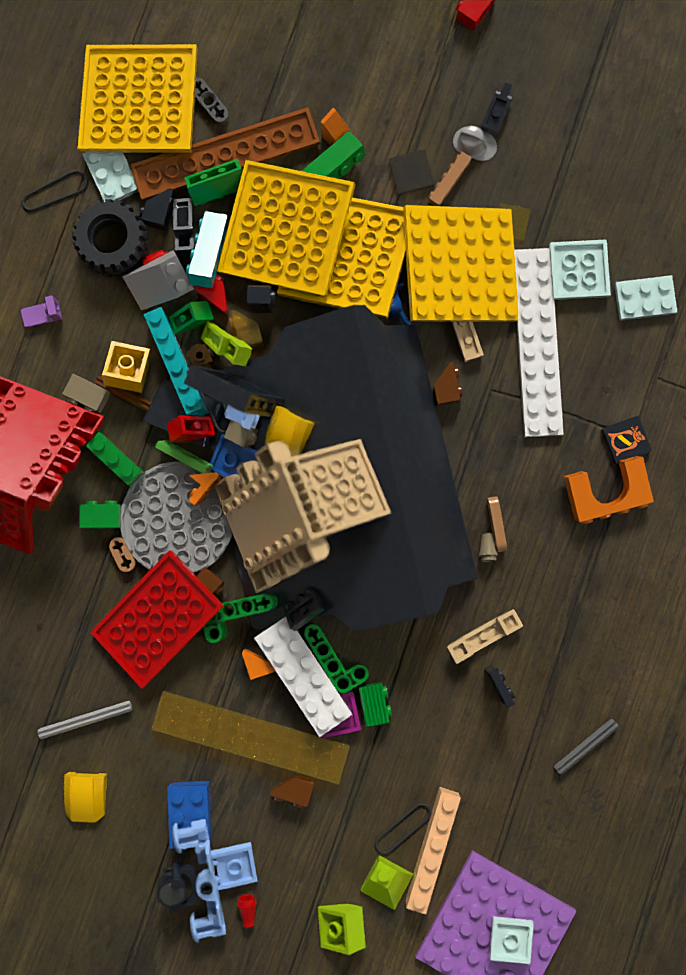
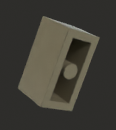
(86, 393)

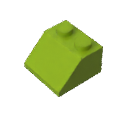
(341, 928)

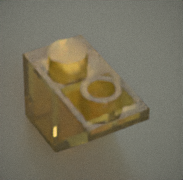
(246, 329)

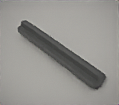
(586, 746)

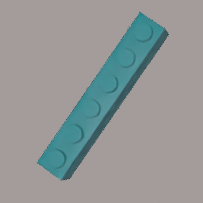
(174, 362)

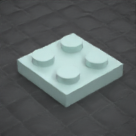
(511, 940)

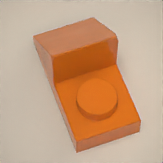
(206, 483)

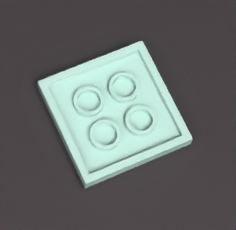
(579, 269)

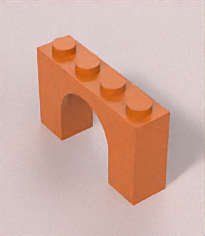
(635, 492)

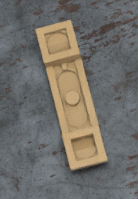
(484, 635)

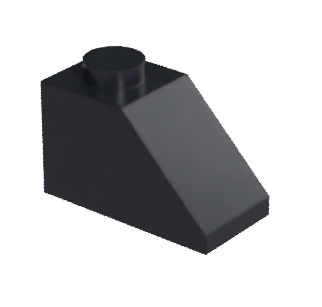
(158, 210)

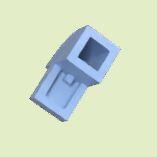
(246, 420)

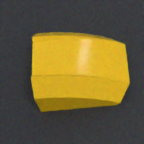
(288, 429)
(85, 796)

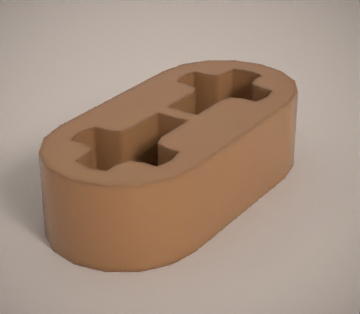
(119, 557)

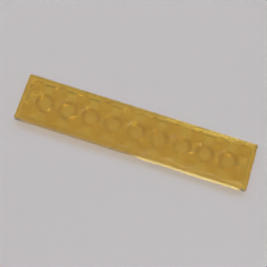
(250, 737)

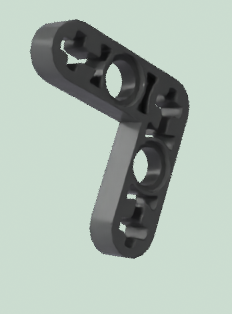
(210, 109)

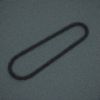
(58, 199)

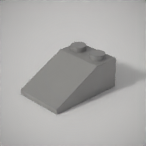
(158, 281)

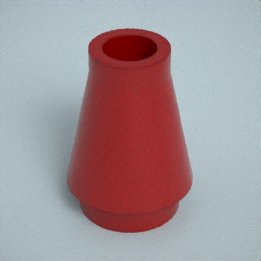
(247, 908)

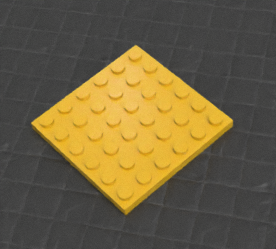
(138, 98)
(286, 228)
(366, 261)
(460, 264)

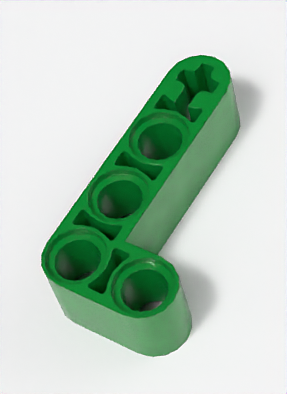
(239, 611)
(324, 659)

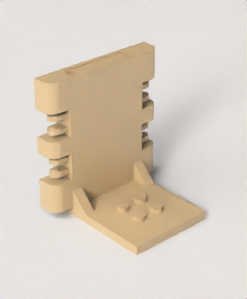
(291, 503)

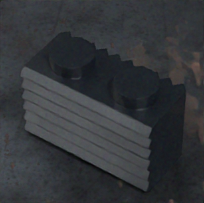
(261, 299)

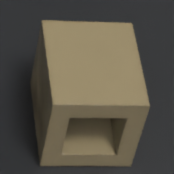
(241, 435)

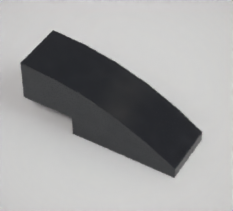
(183, 227)

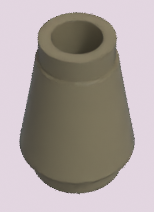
(488, 548)

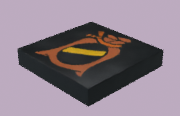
(626, 439)

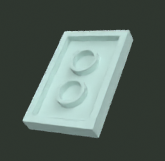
(111, 174)
(645, 298)

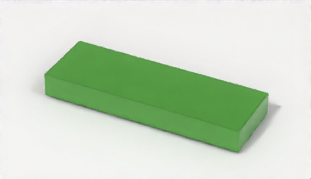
(184, 456)

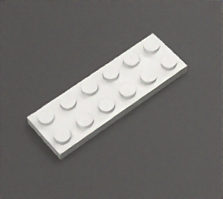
(303, 676)

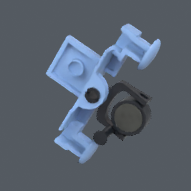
(234, 868)

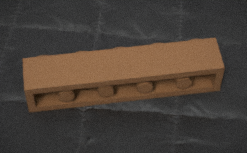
(449, 179)

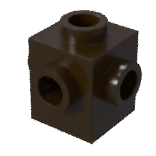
(197, 350)

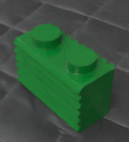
(374, 704)

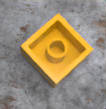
(126, 367)

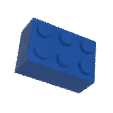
(187, 804)

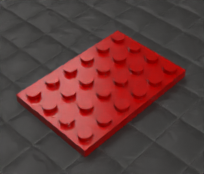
(157, 619)

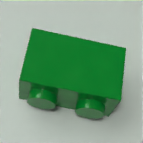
(100, 515)

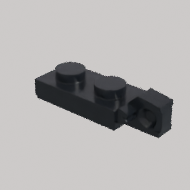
(497, 110)

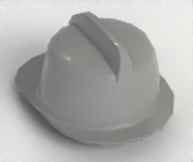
(475, 143)

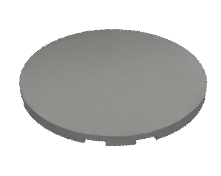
(162, 519)

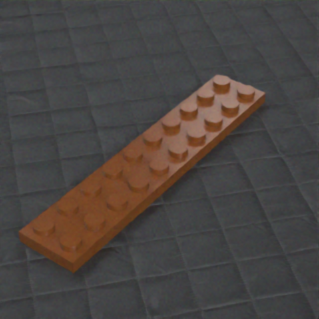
(253, 143)

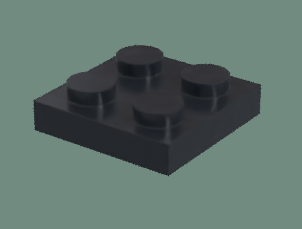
(504, 692)

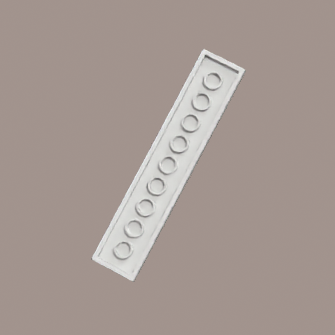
(538, 344)

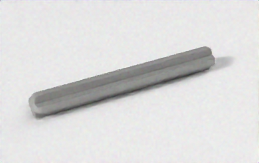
(85, 719)

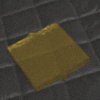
(519, 220)

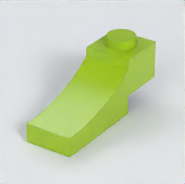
(226, 345)

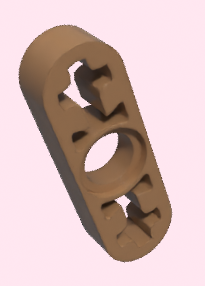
(497, 524)

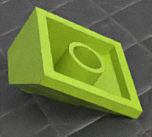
(386, 882)

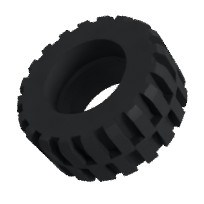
(99, 217)

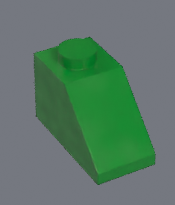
(191, 317)

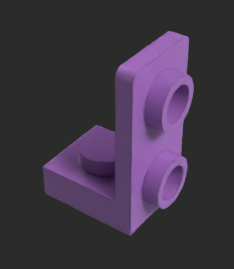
(42, 313)

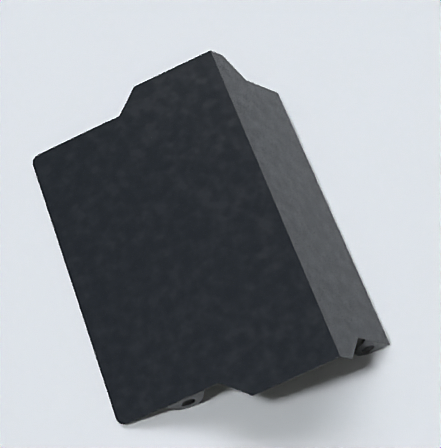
(371, 387)

